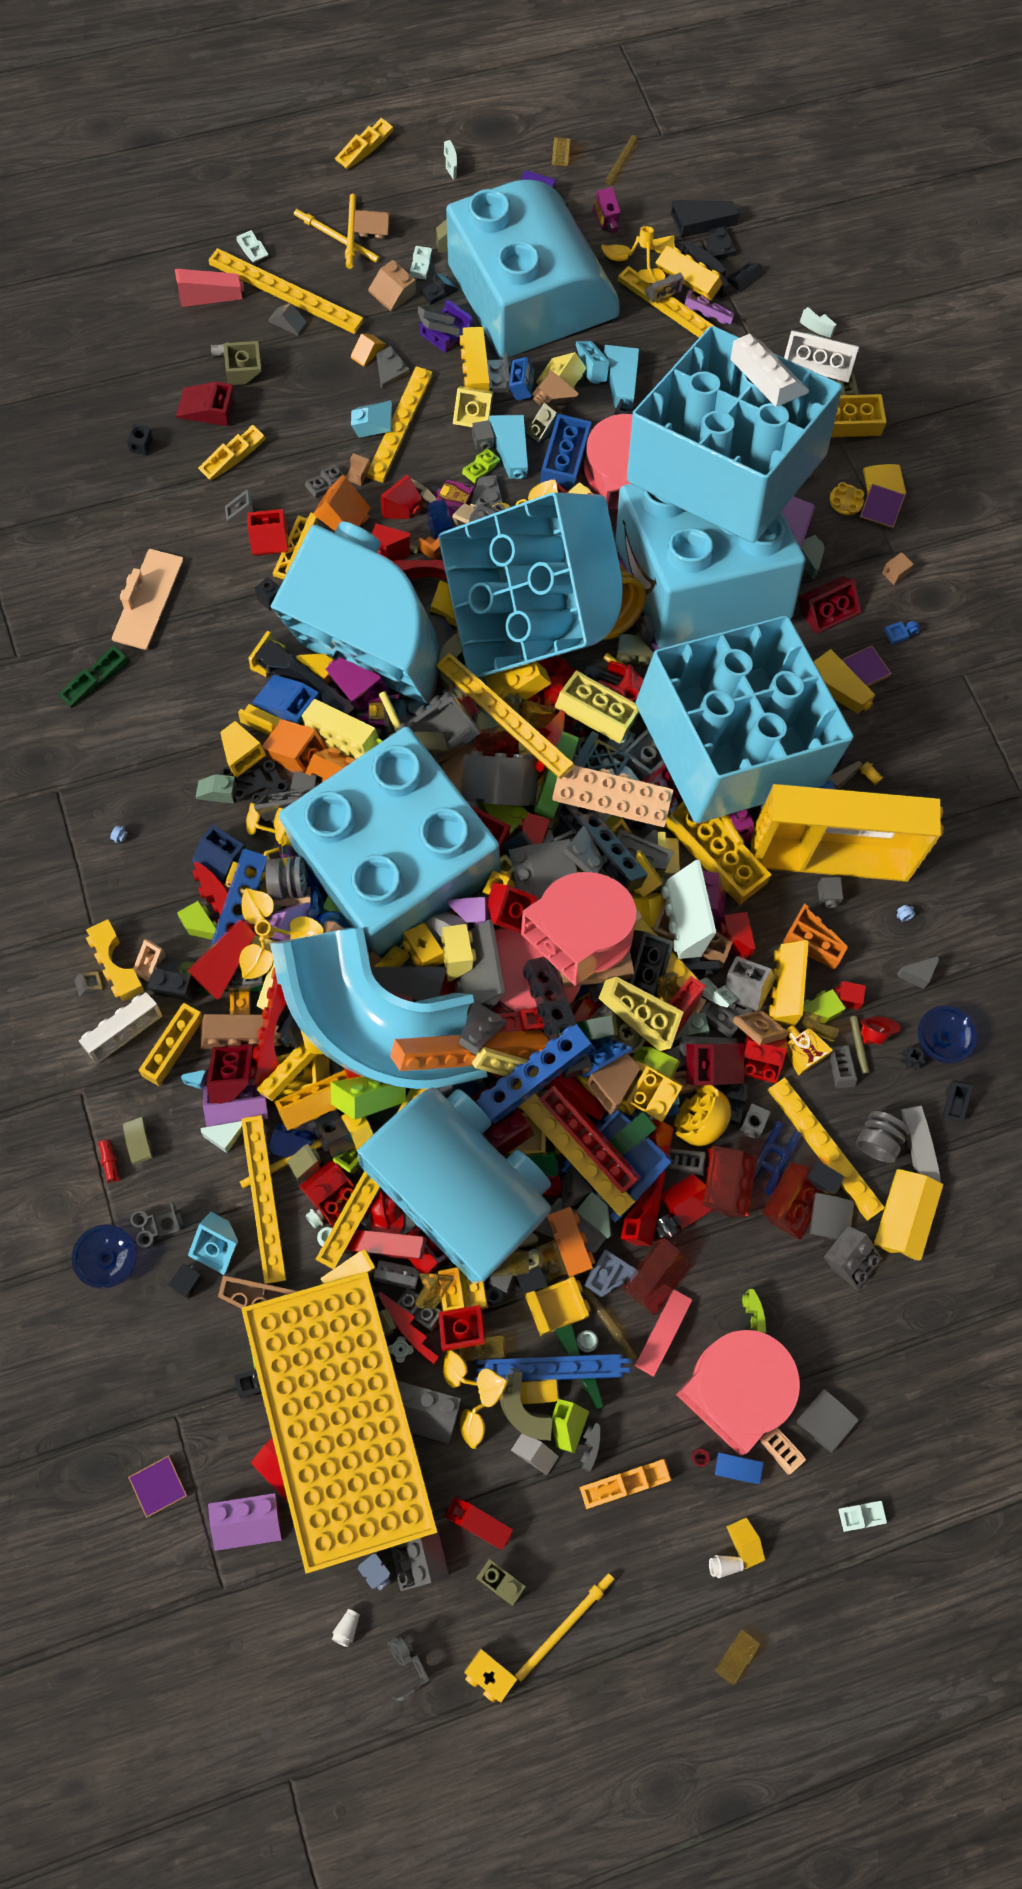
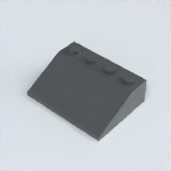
(269, 804)
(540, 865)
(485, 978)

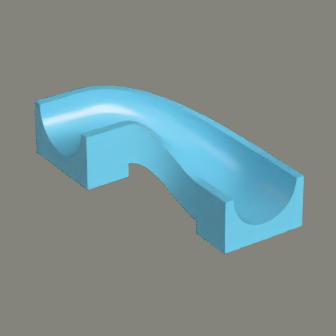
(356, 1019)

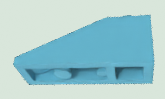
(594, 360)

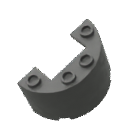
(447, 717)
(500, 779)

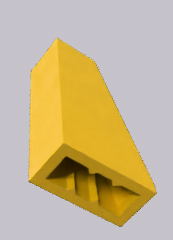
(844, 683)

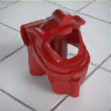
(630, 682)

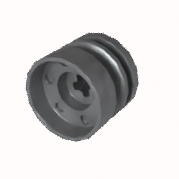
(290, 878)
(882, 1136)

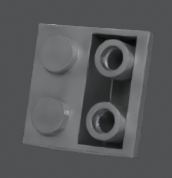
(749, 983)
(853, 1257)

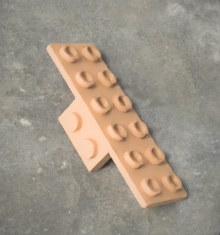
(146, 598)
(614, 795)

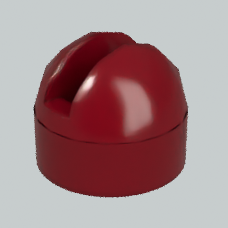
(700, 1461)

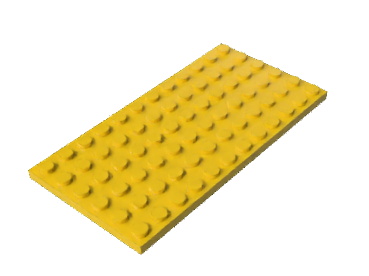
(338, 1422)

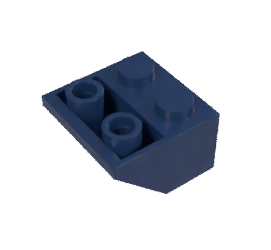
(218, 852)

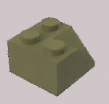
(242, 361)

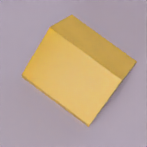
(648, 906)

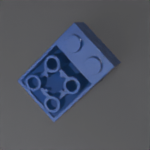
(286, 699)
(605, 1052)

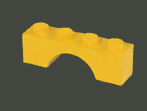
(124, 980)

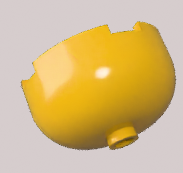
(710, 1118)

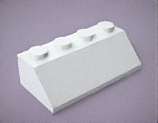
(821, 355)
(766, 370)
(121, 1027)

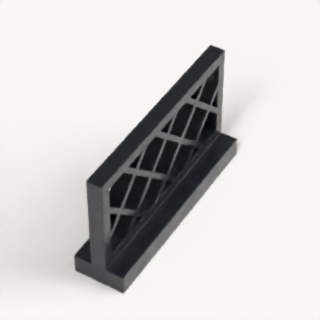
(589, 748)

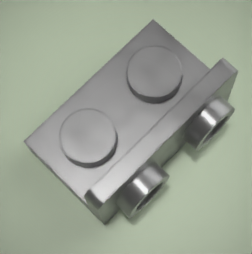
(665, 287)
(499, 374)
(396, 1275)

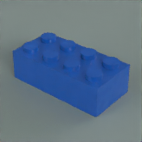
(566, 451)

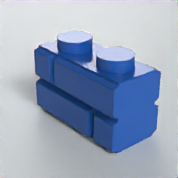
(521, 378)

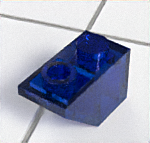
(438, 518)
(288, 1142)

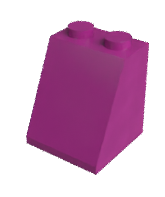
(356, 682)
(716, 895)

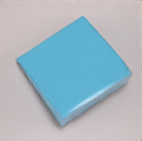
(195, 1079)

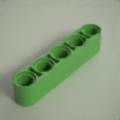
(545, 805)

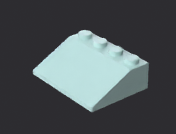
(689, 911)

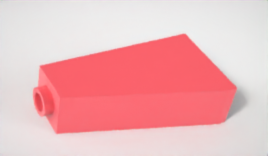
(207, 287)

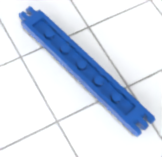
(560, 1367)

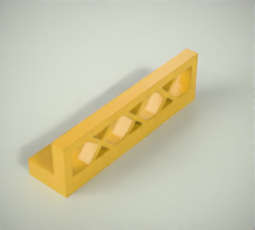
(312, 520)

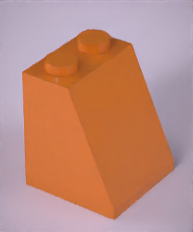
(342, 504)
(293, 745)

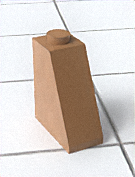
(613, 1082)

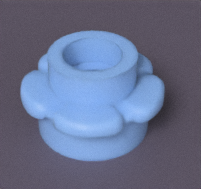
(118, 834)
(905, 913)

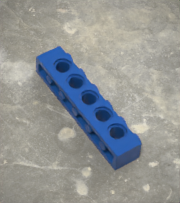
(247, 859)
(547, 1072)

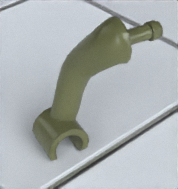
(515, 701)

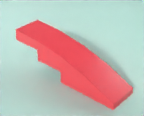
(663, 1333)

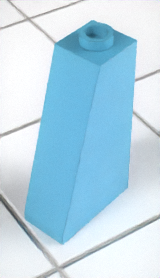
(622, 373)
(511, 443)

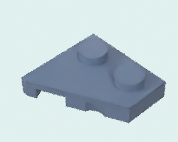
(607, 1274)

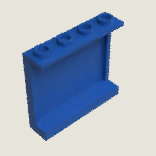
(644, 1157)

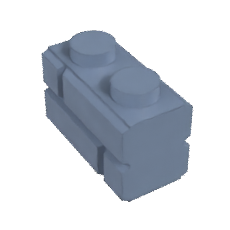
(376, 1573)

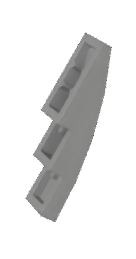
(920, 1143)

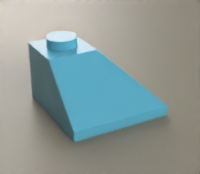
(372, 419)
(214, 1243)

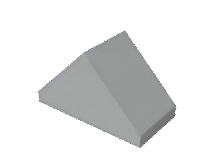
(535, 1453)

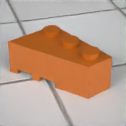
(327, 763)
(823, 943)
(571, 1241)

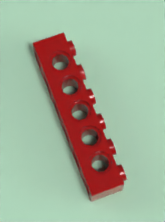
(590, 1138)

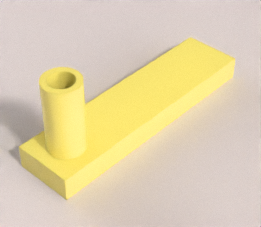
(499, 1062)

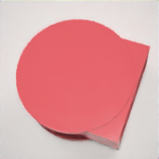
(608, 457)
(582, 924)
(514, 953)
(743, 1387)

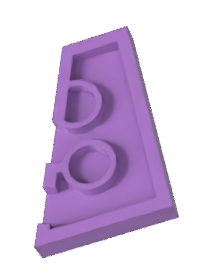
(702, 304)

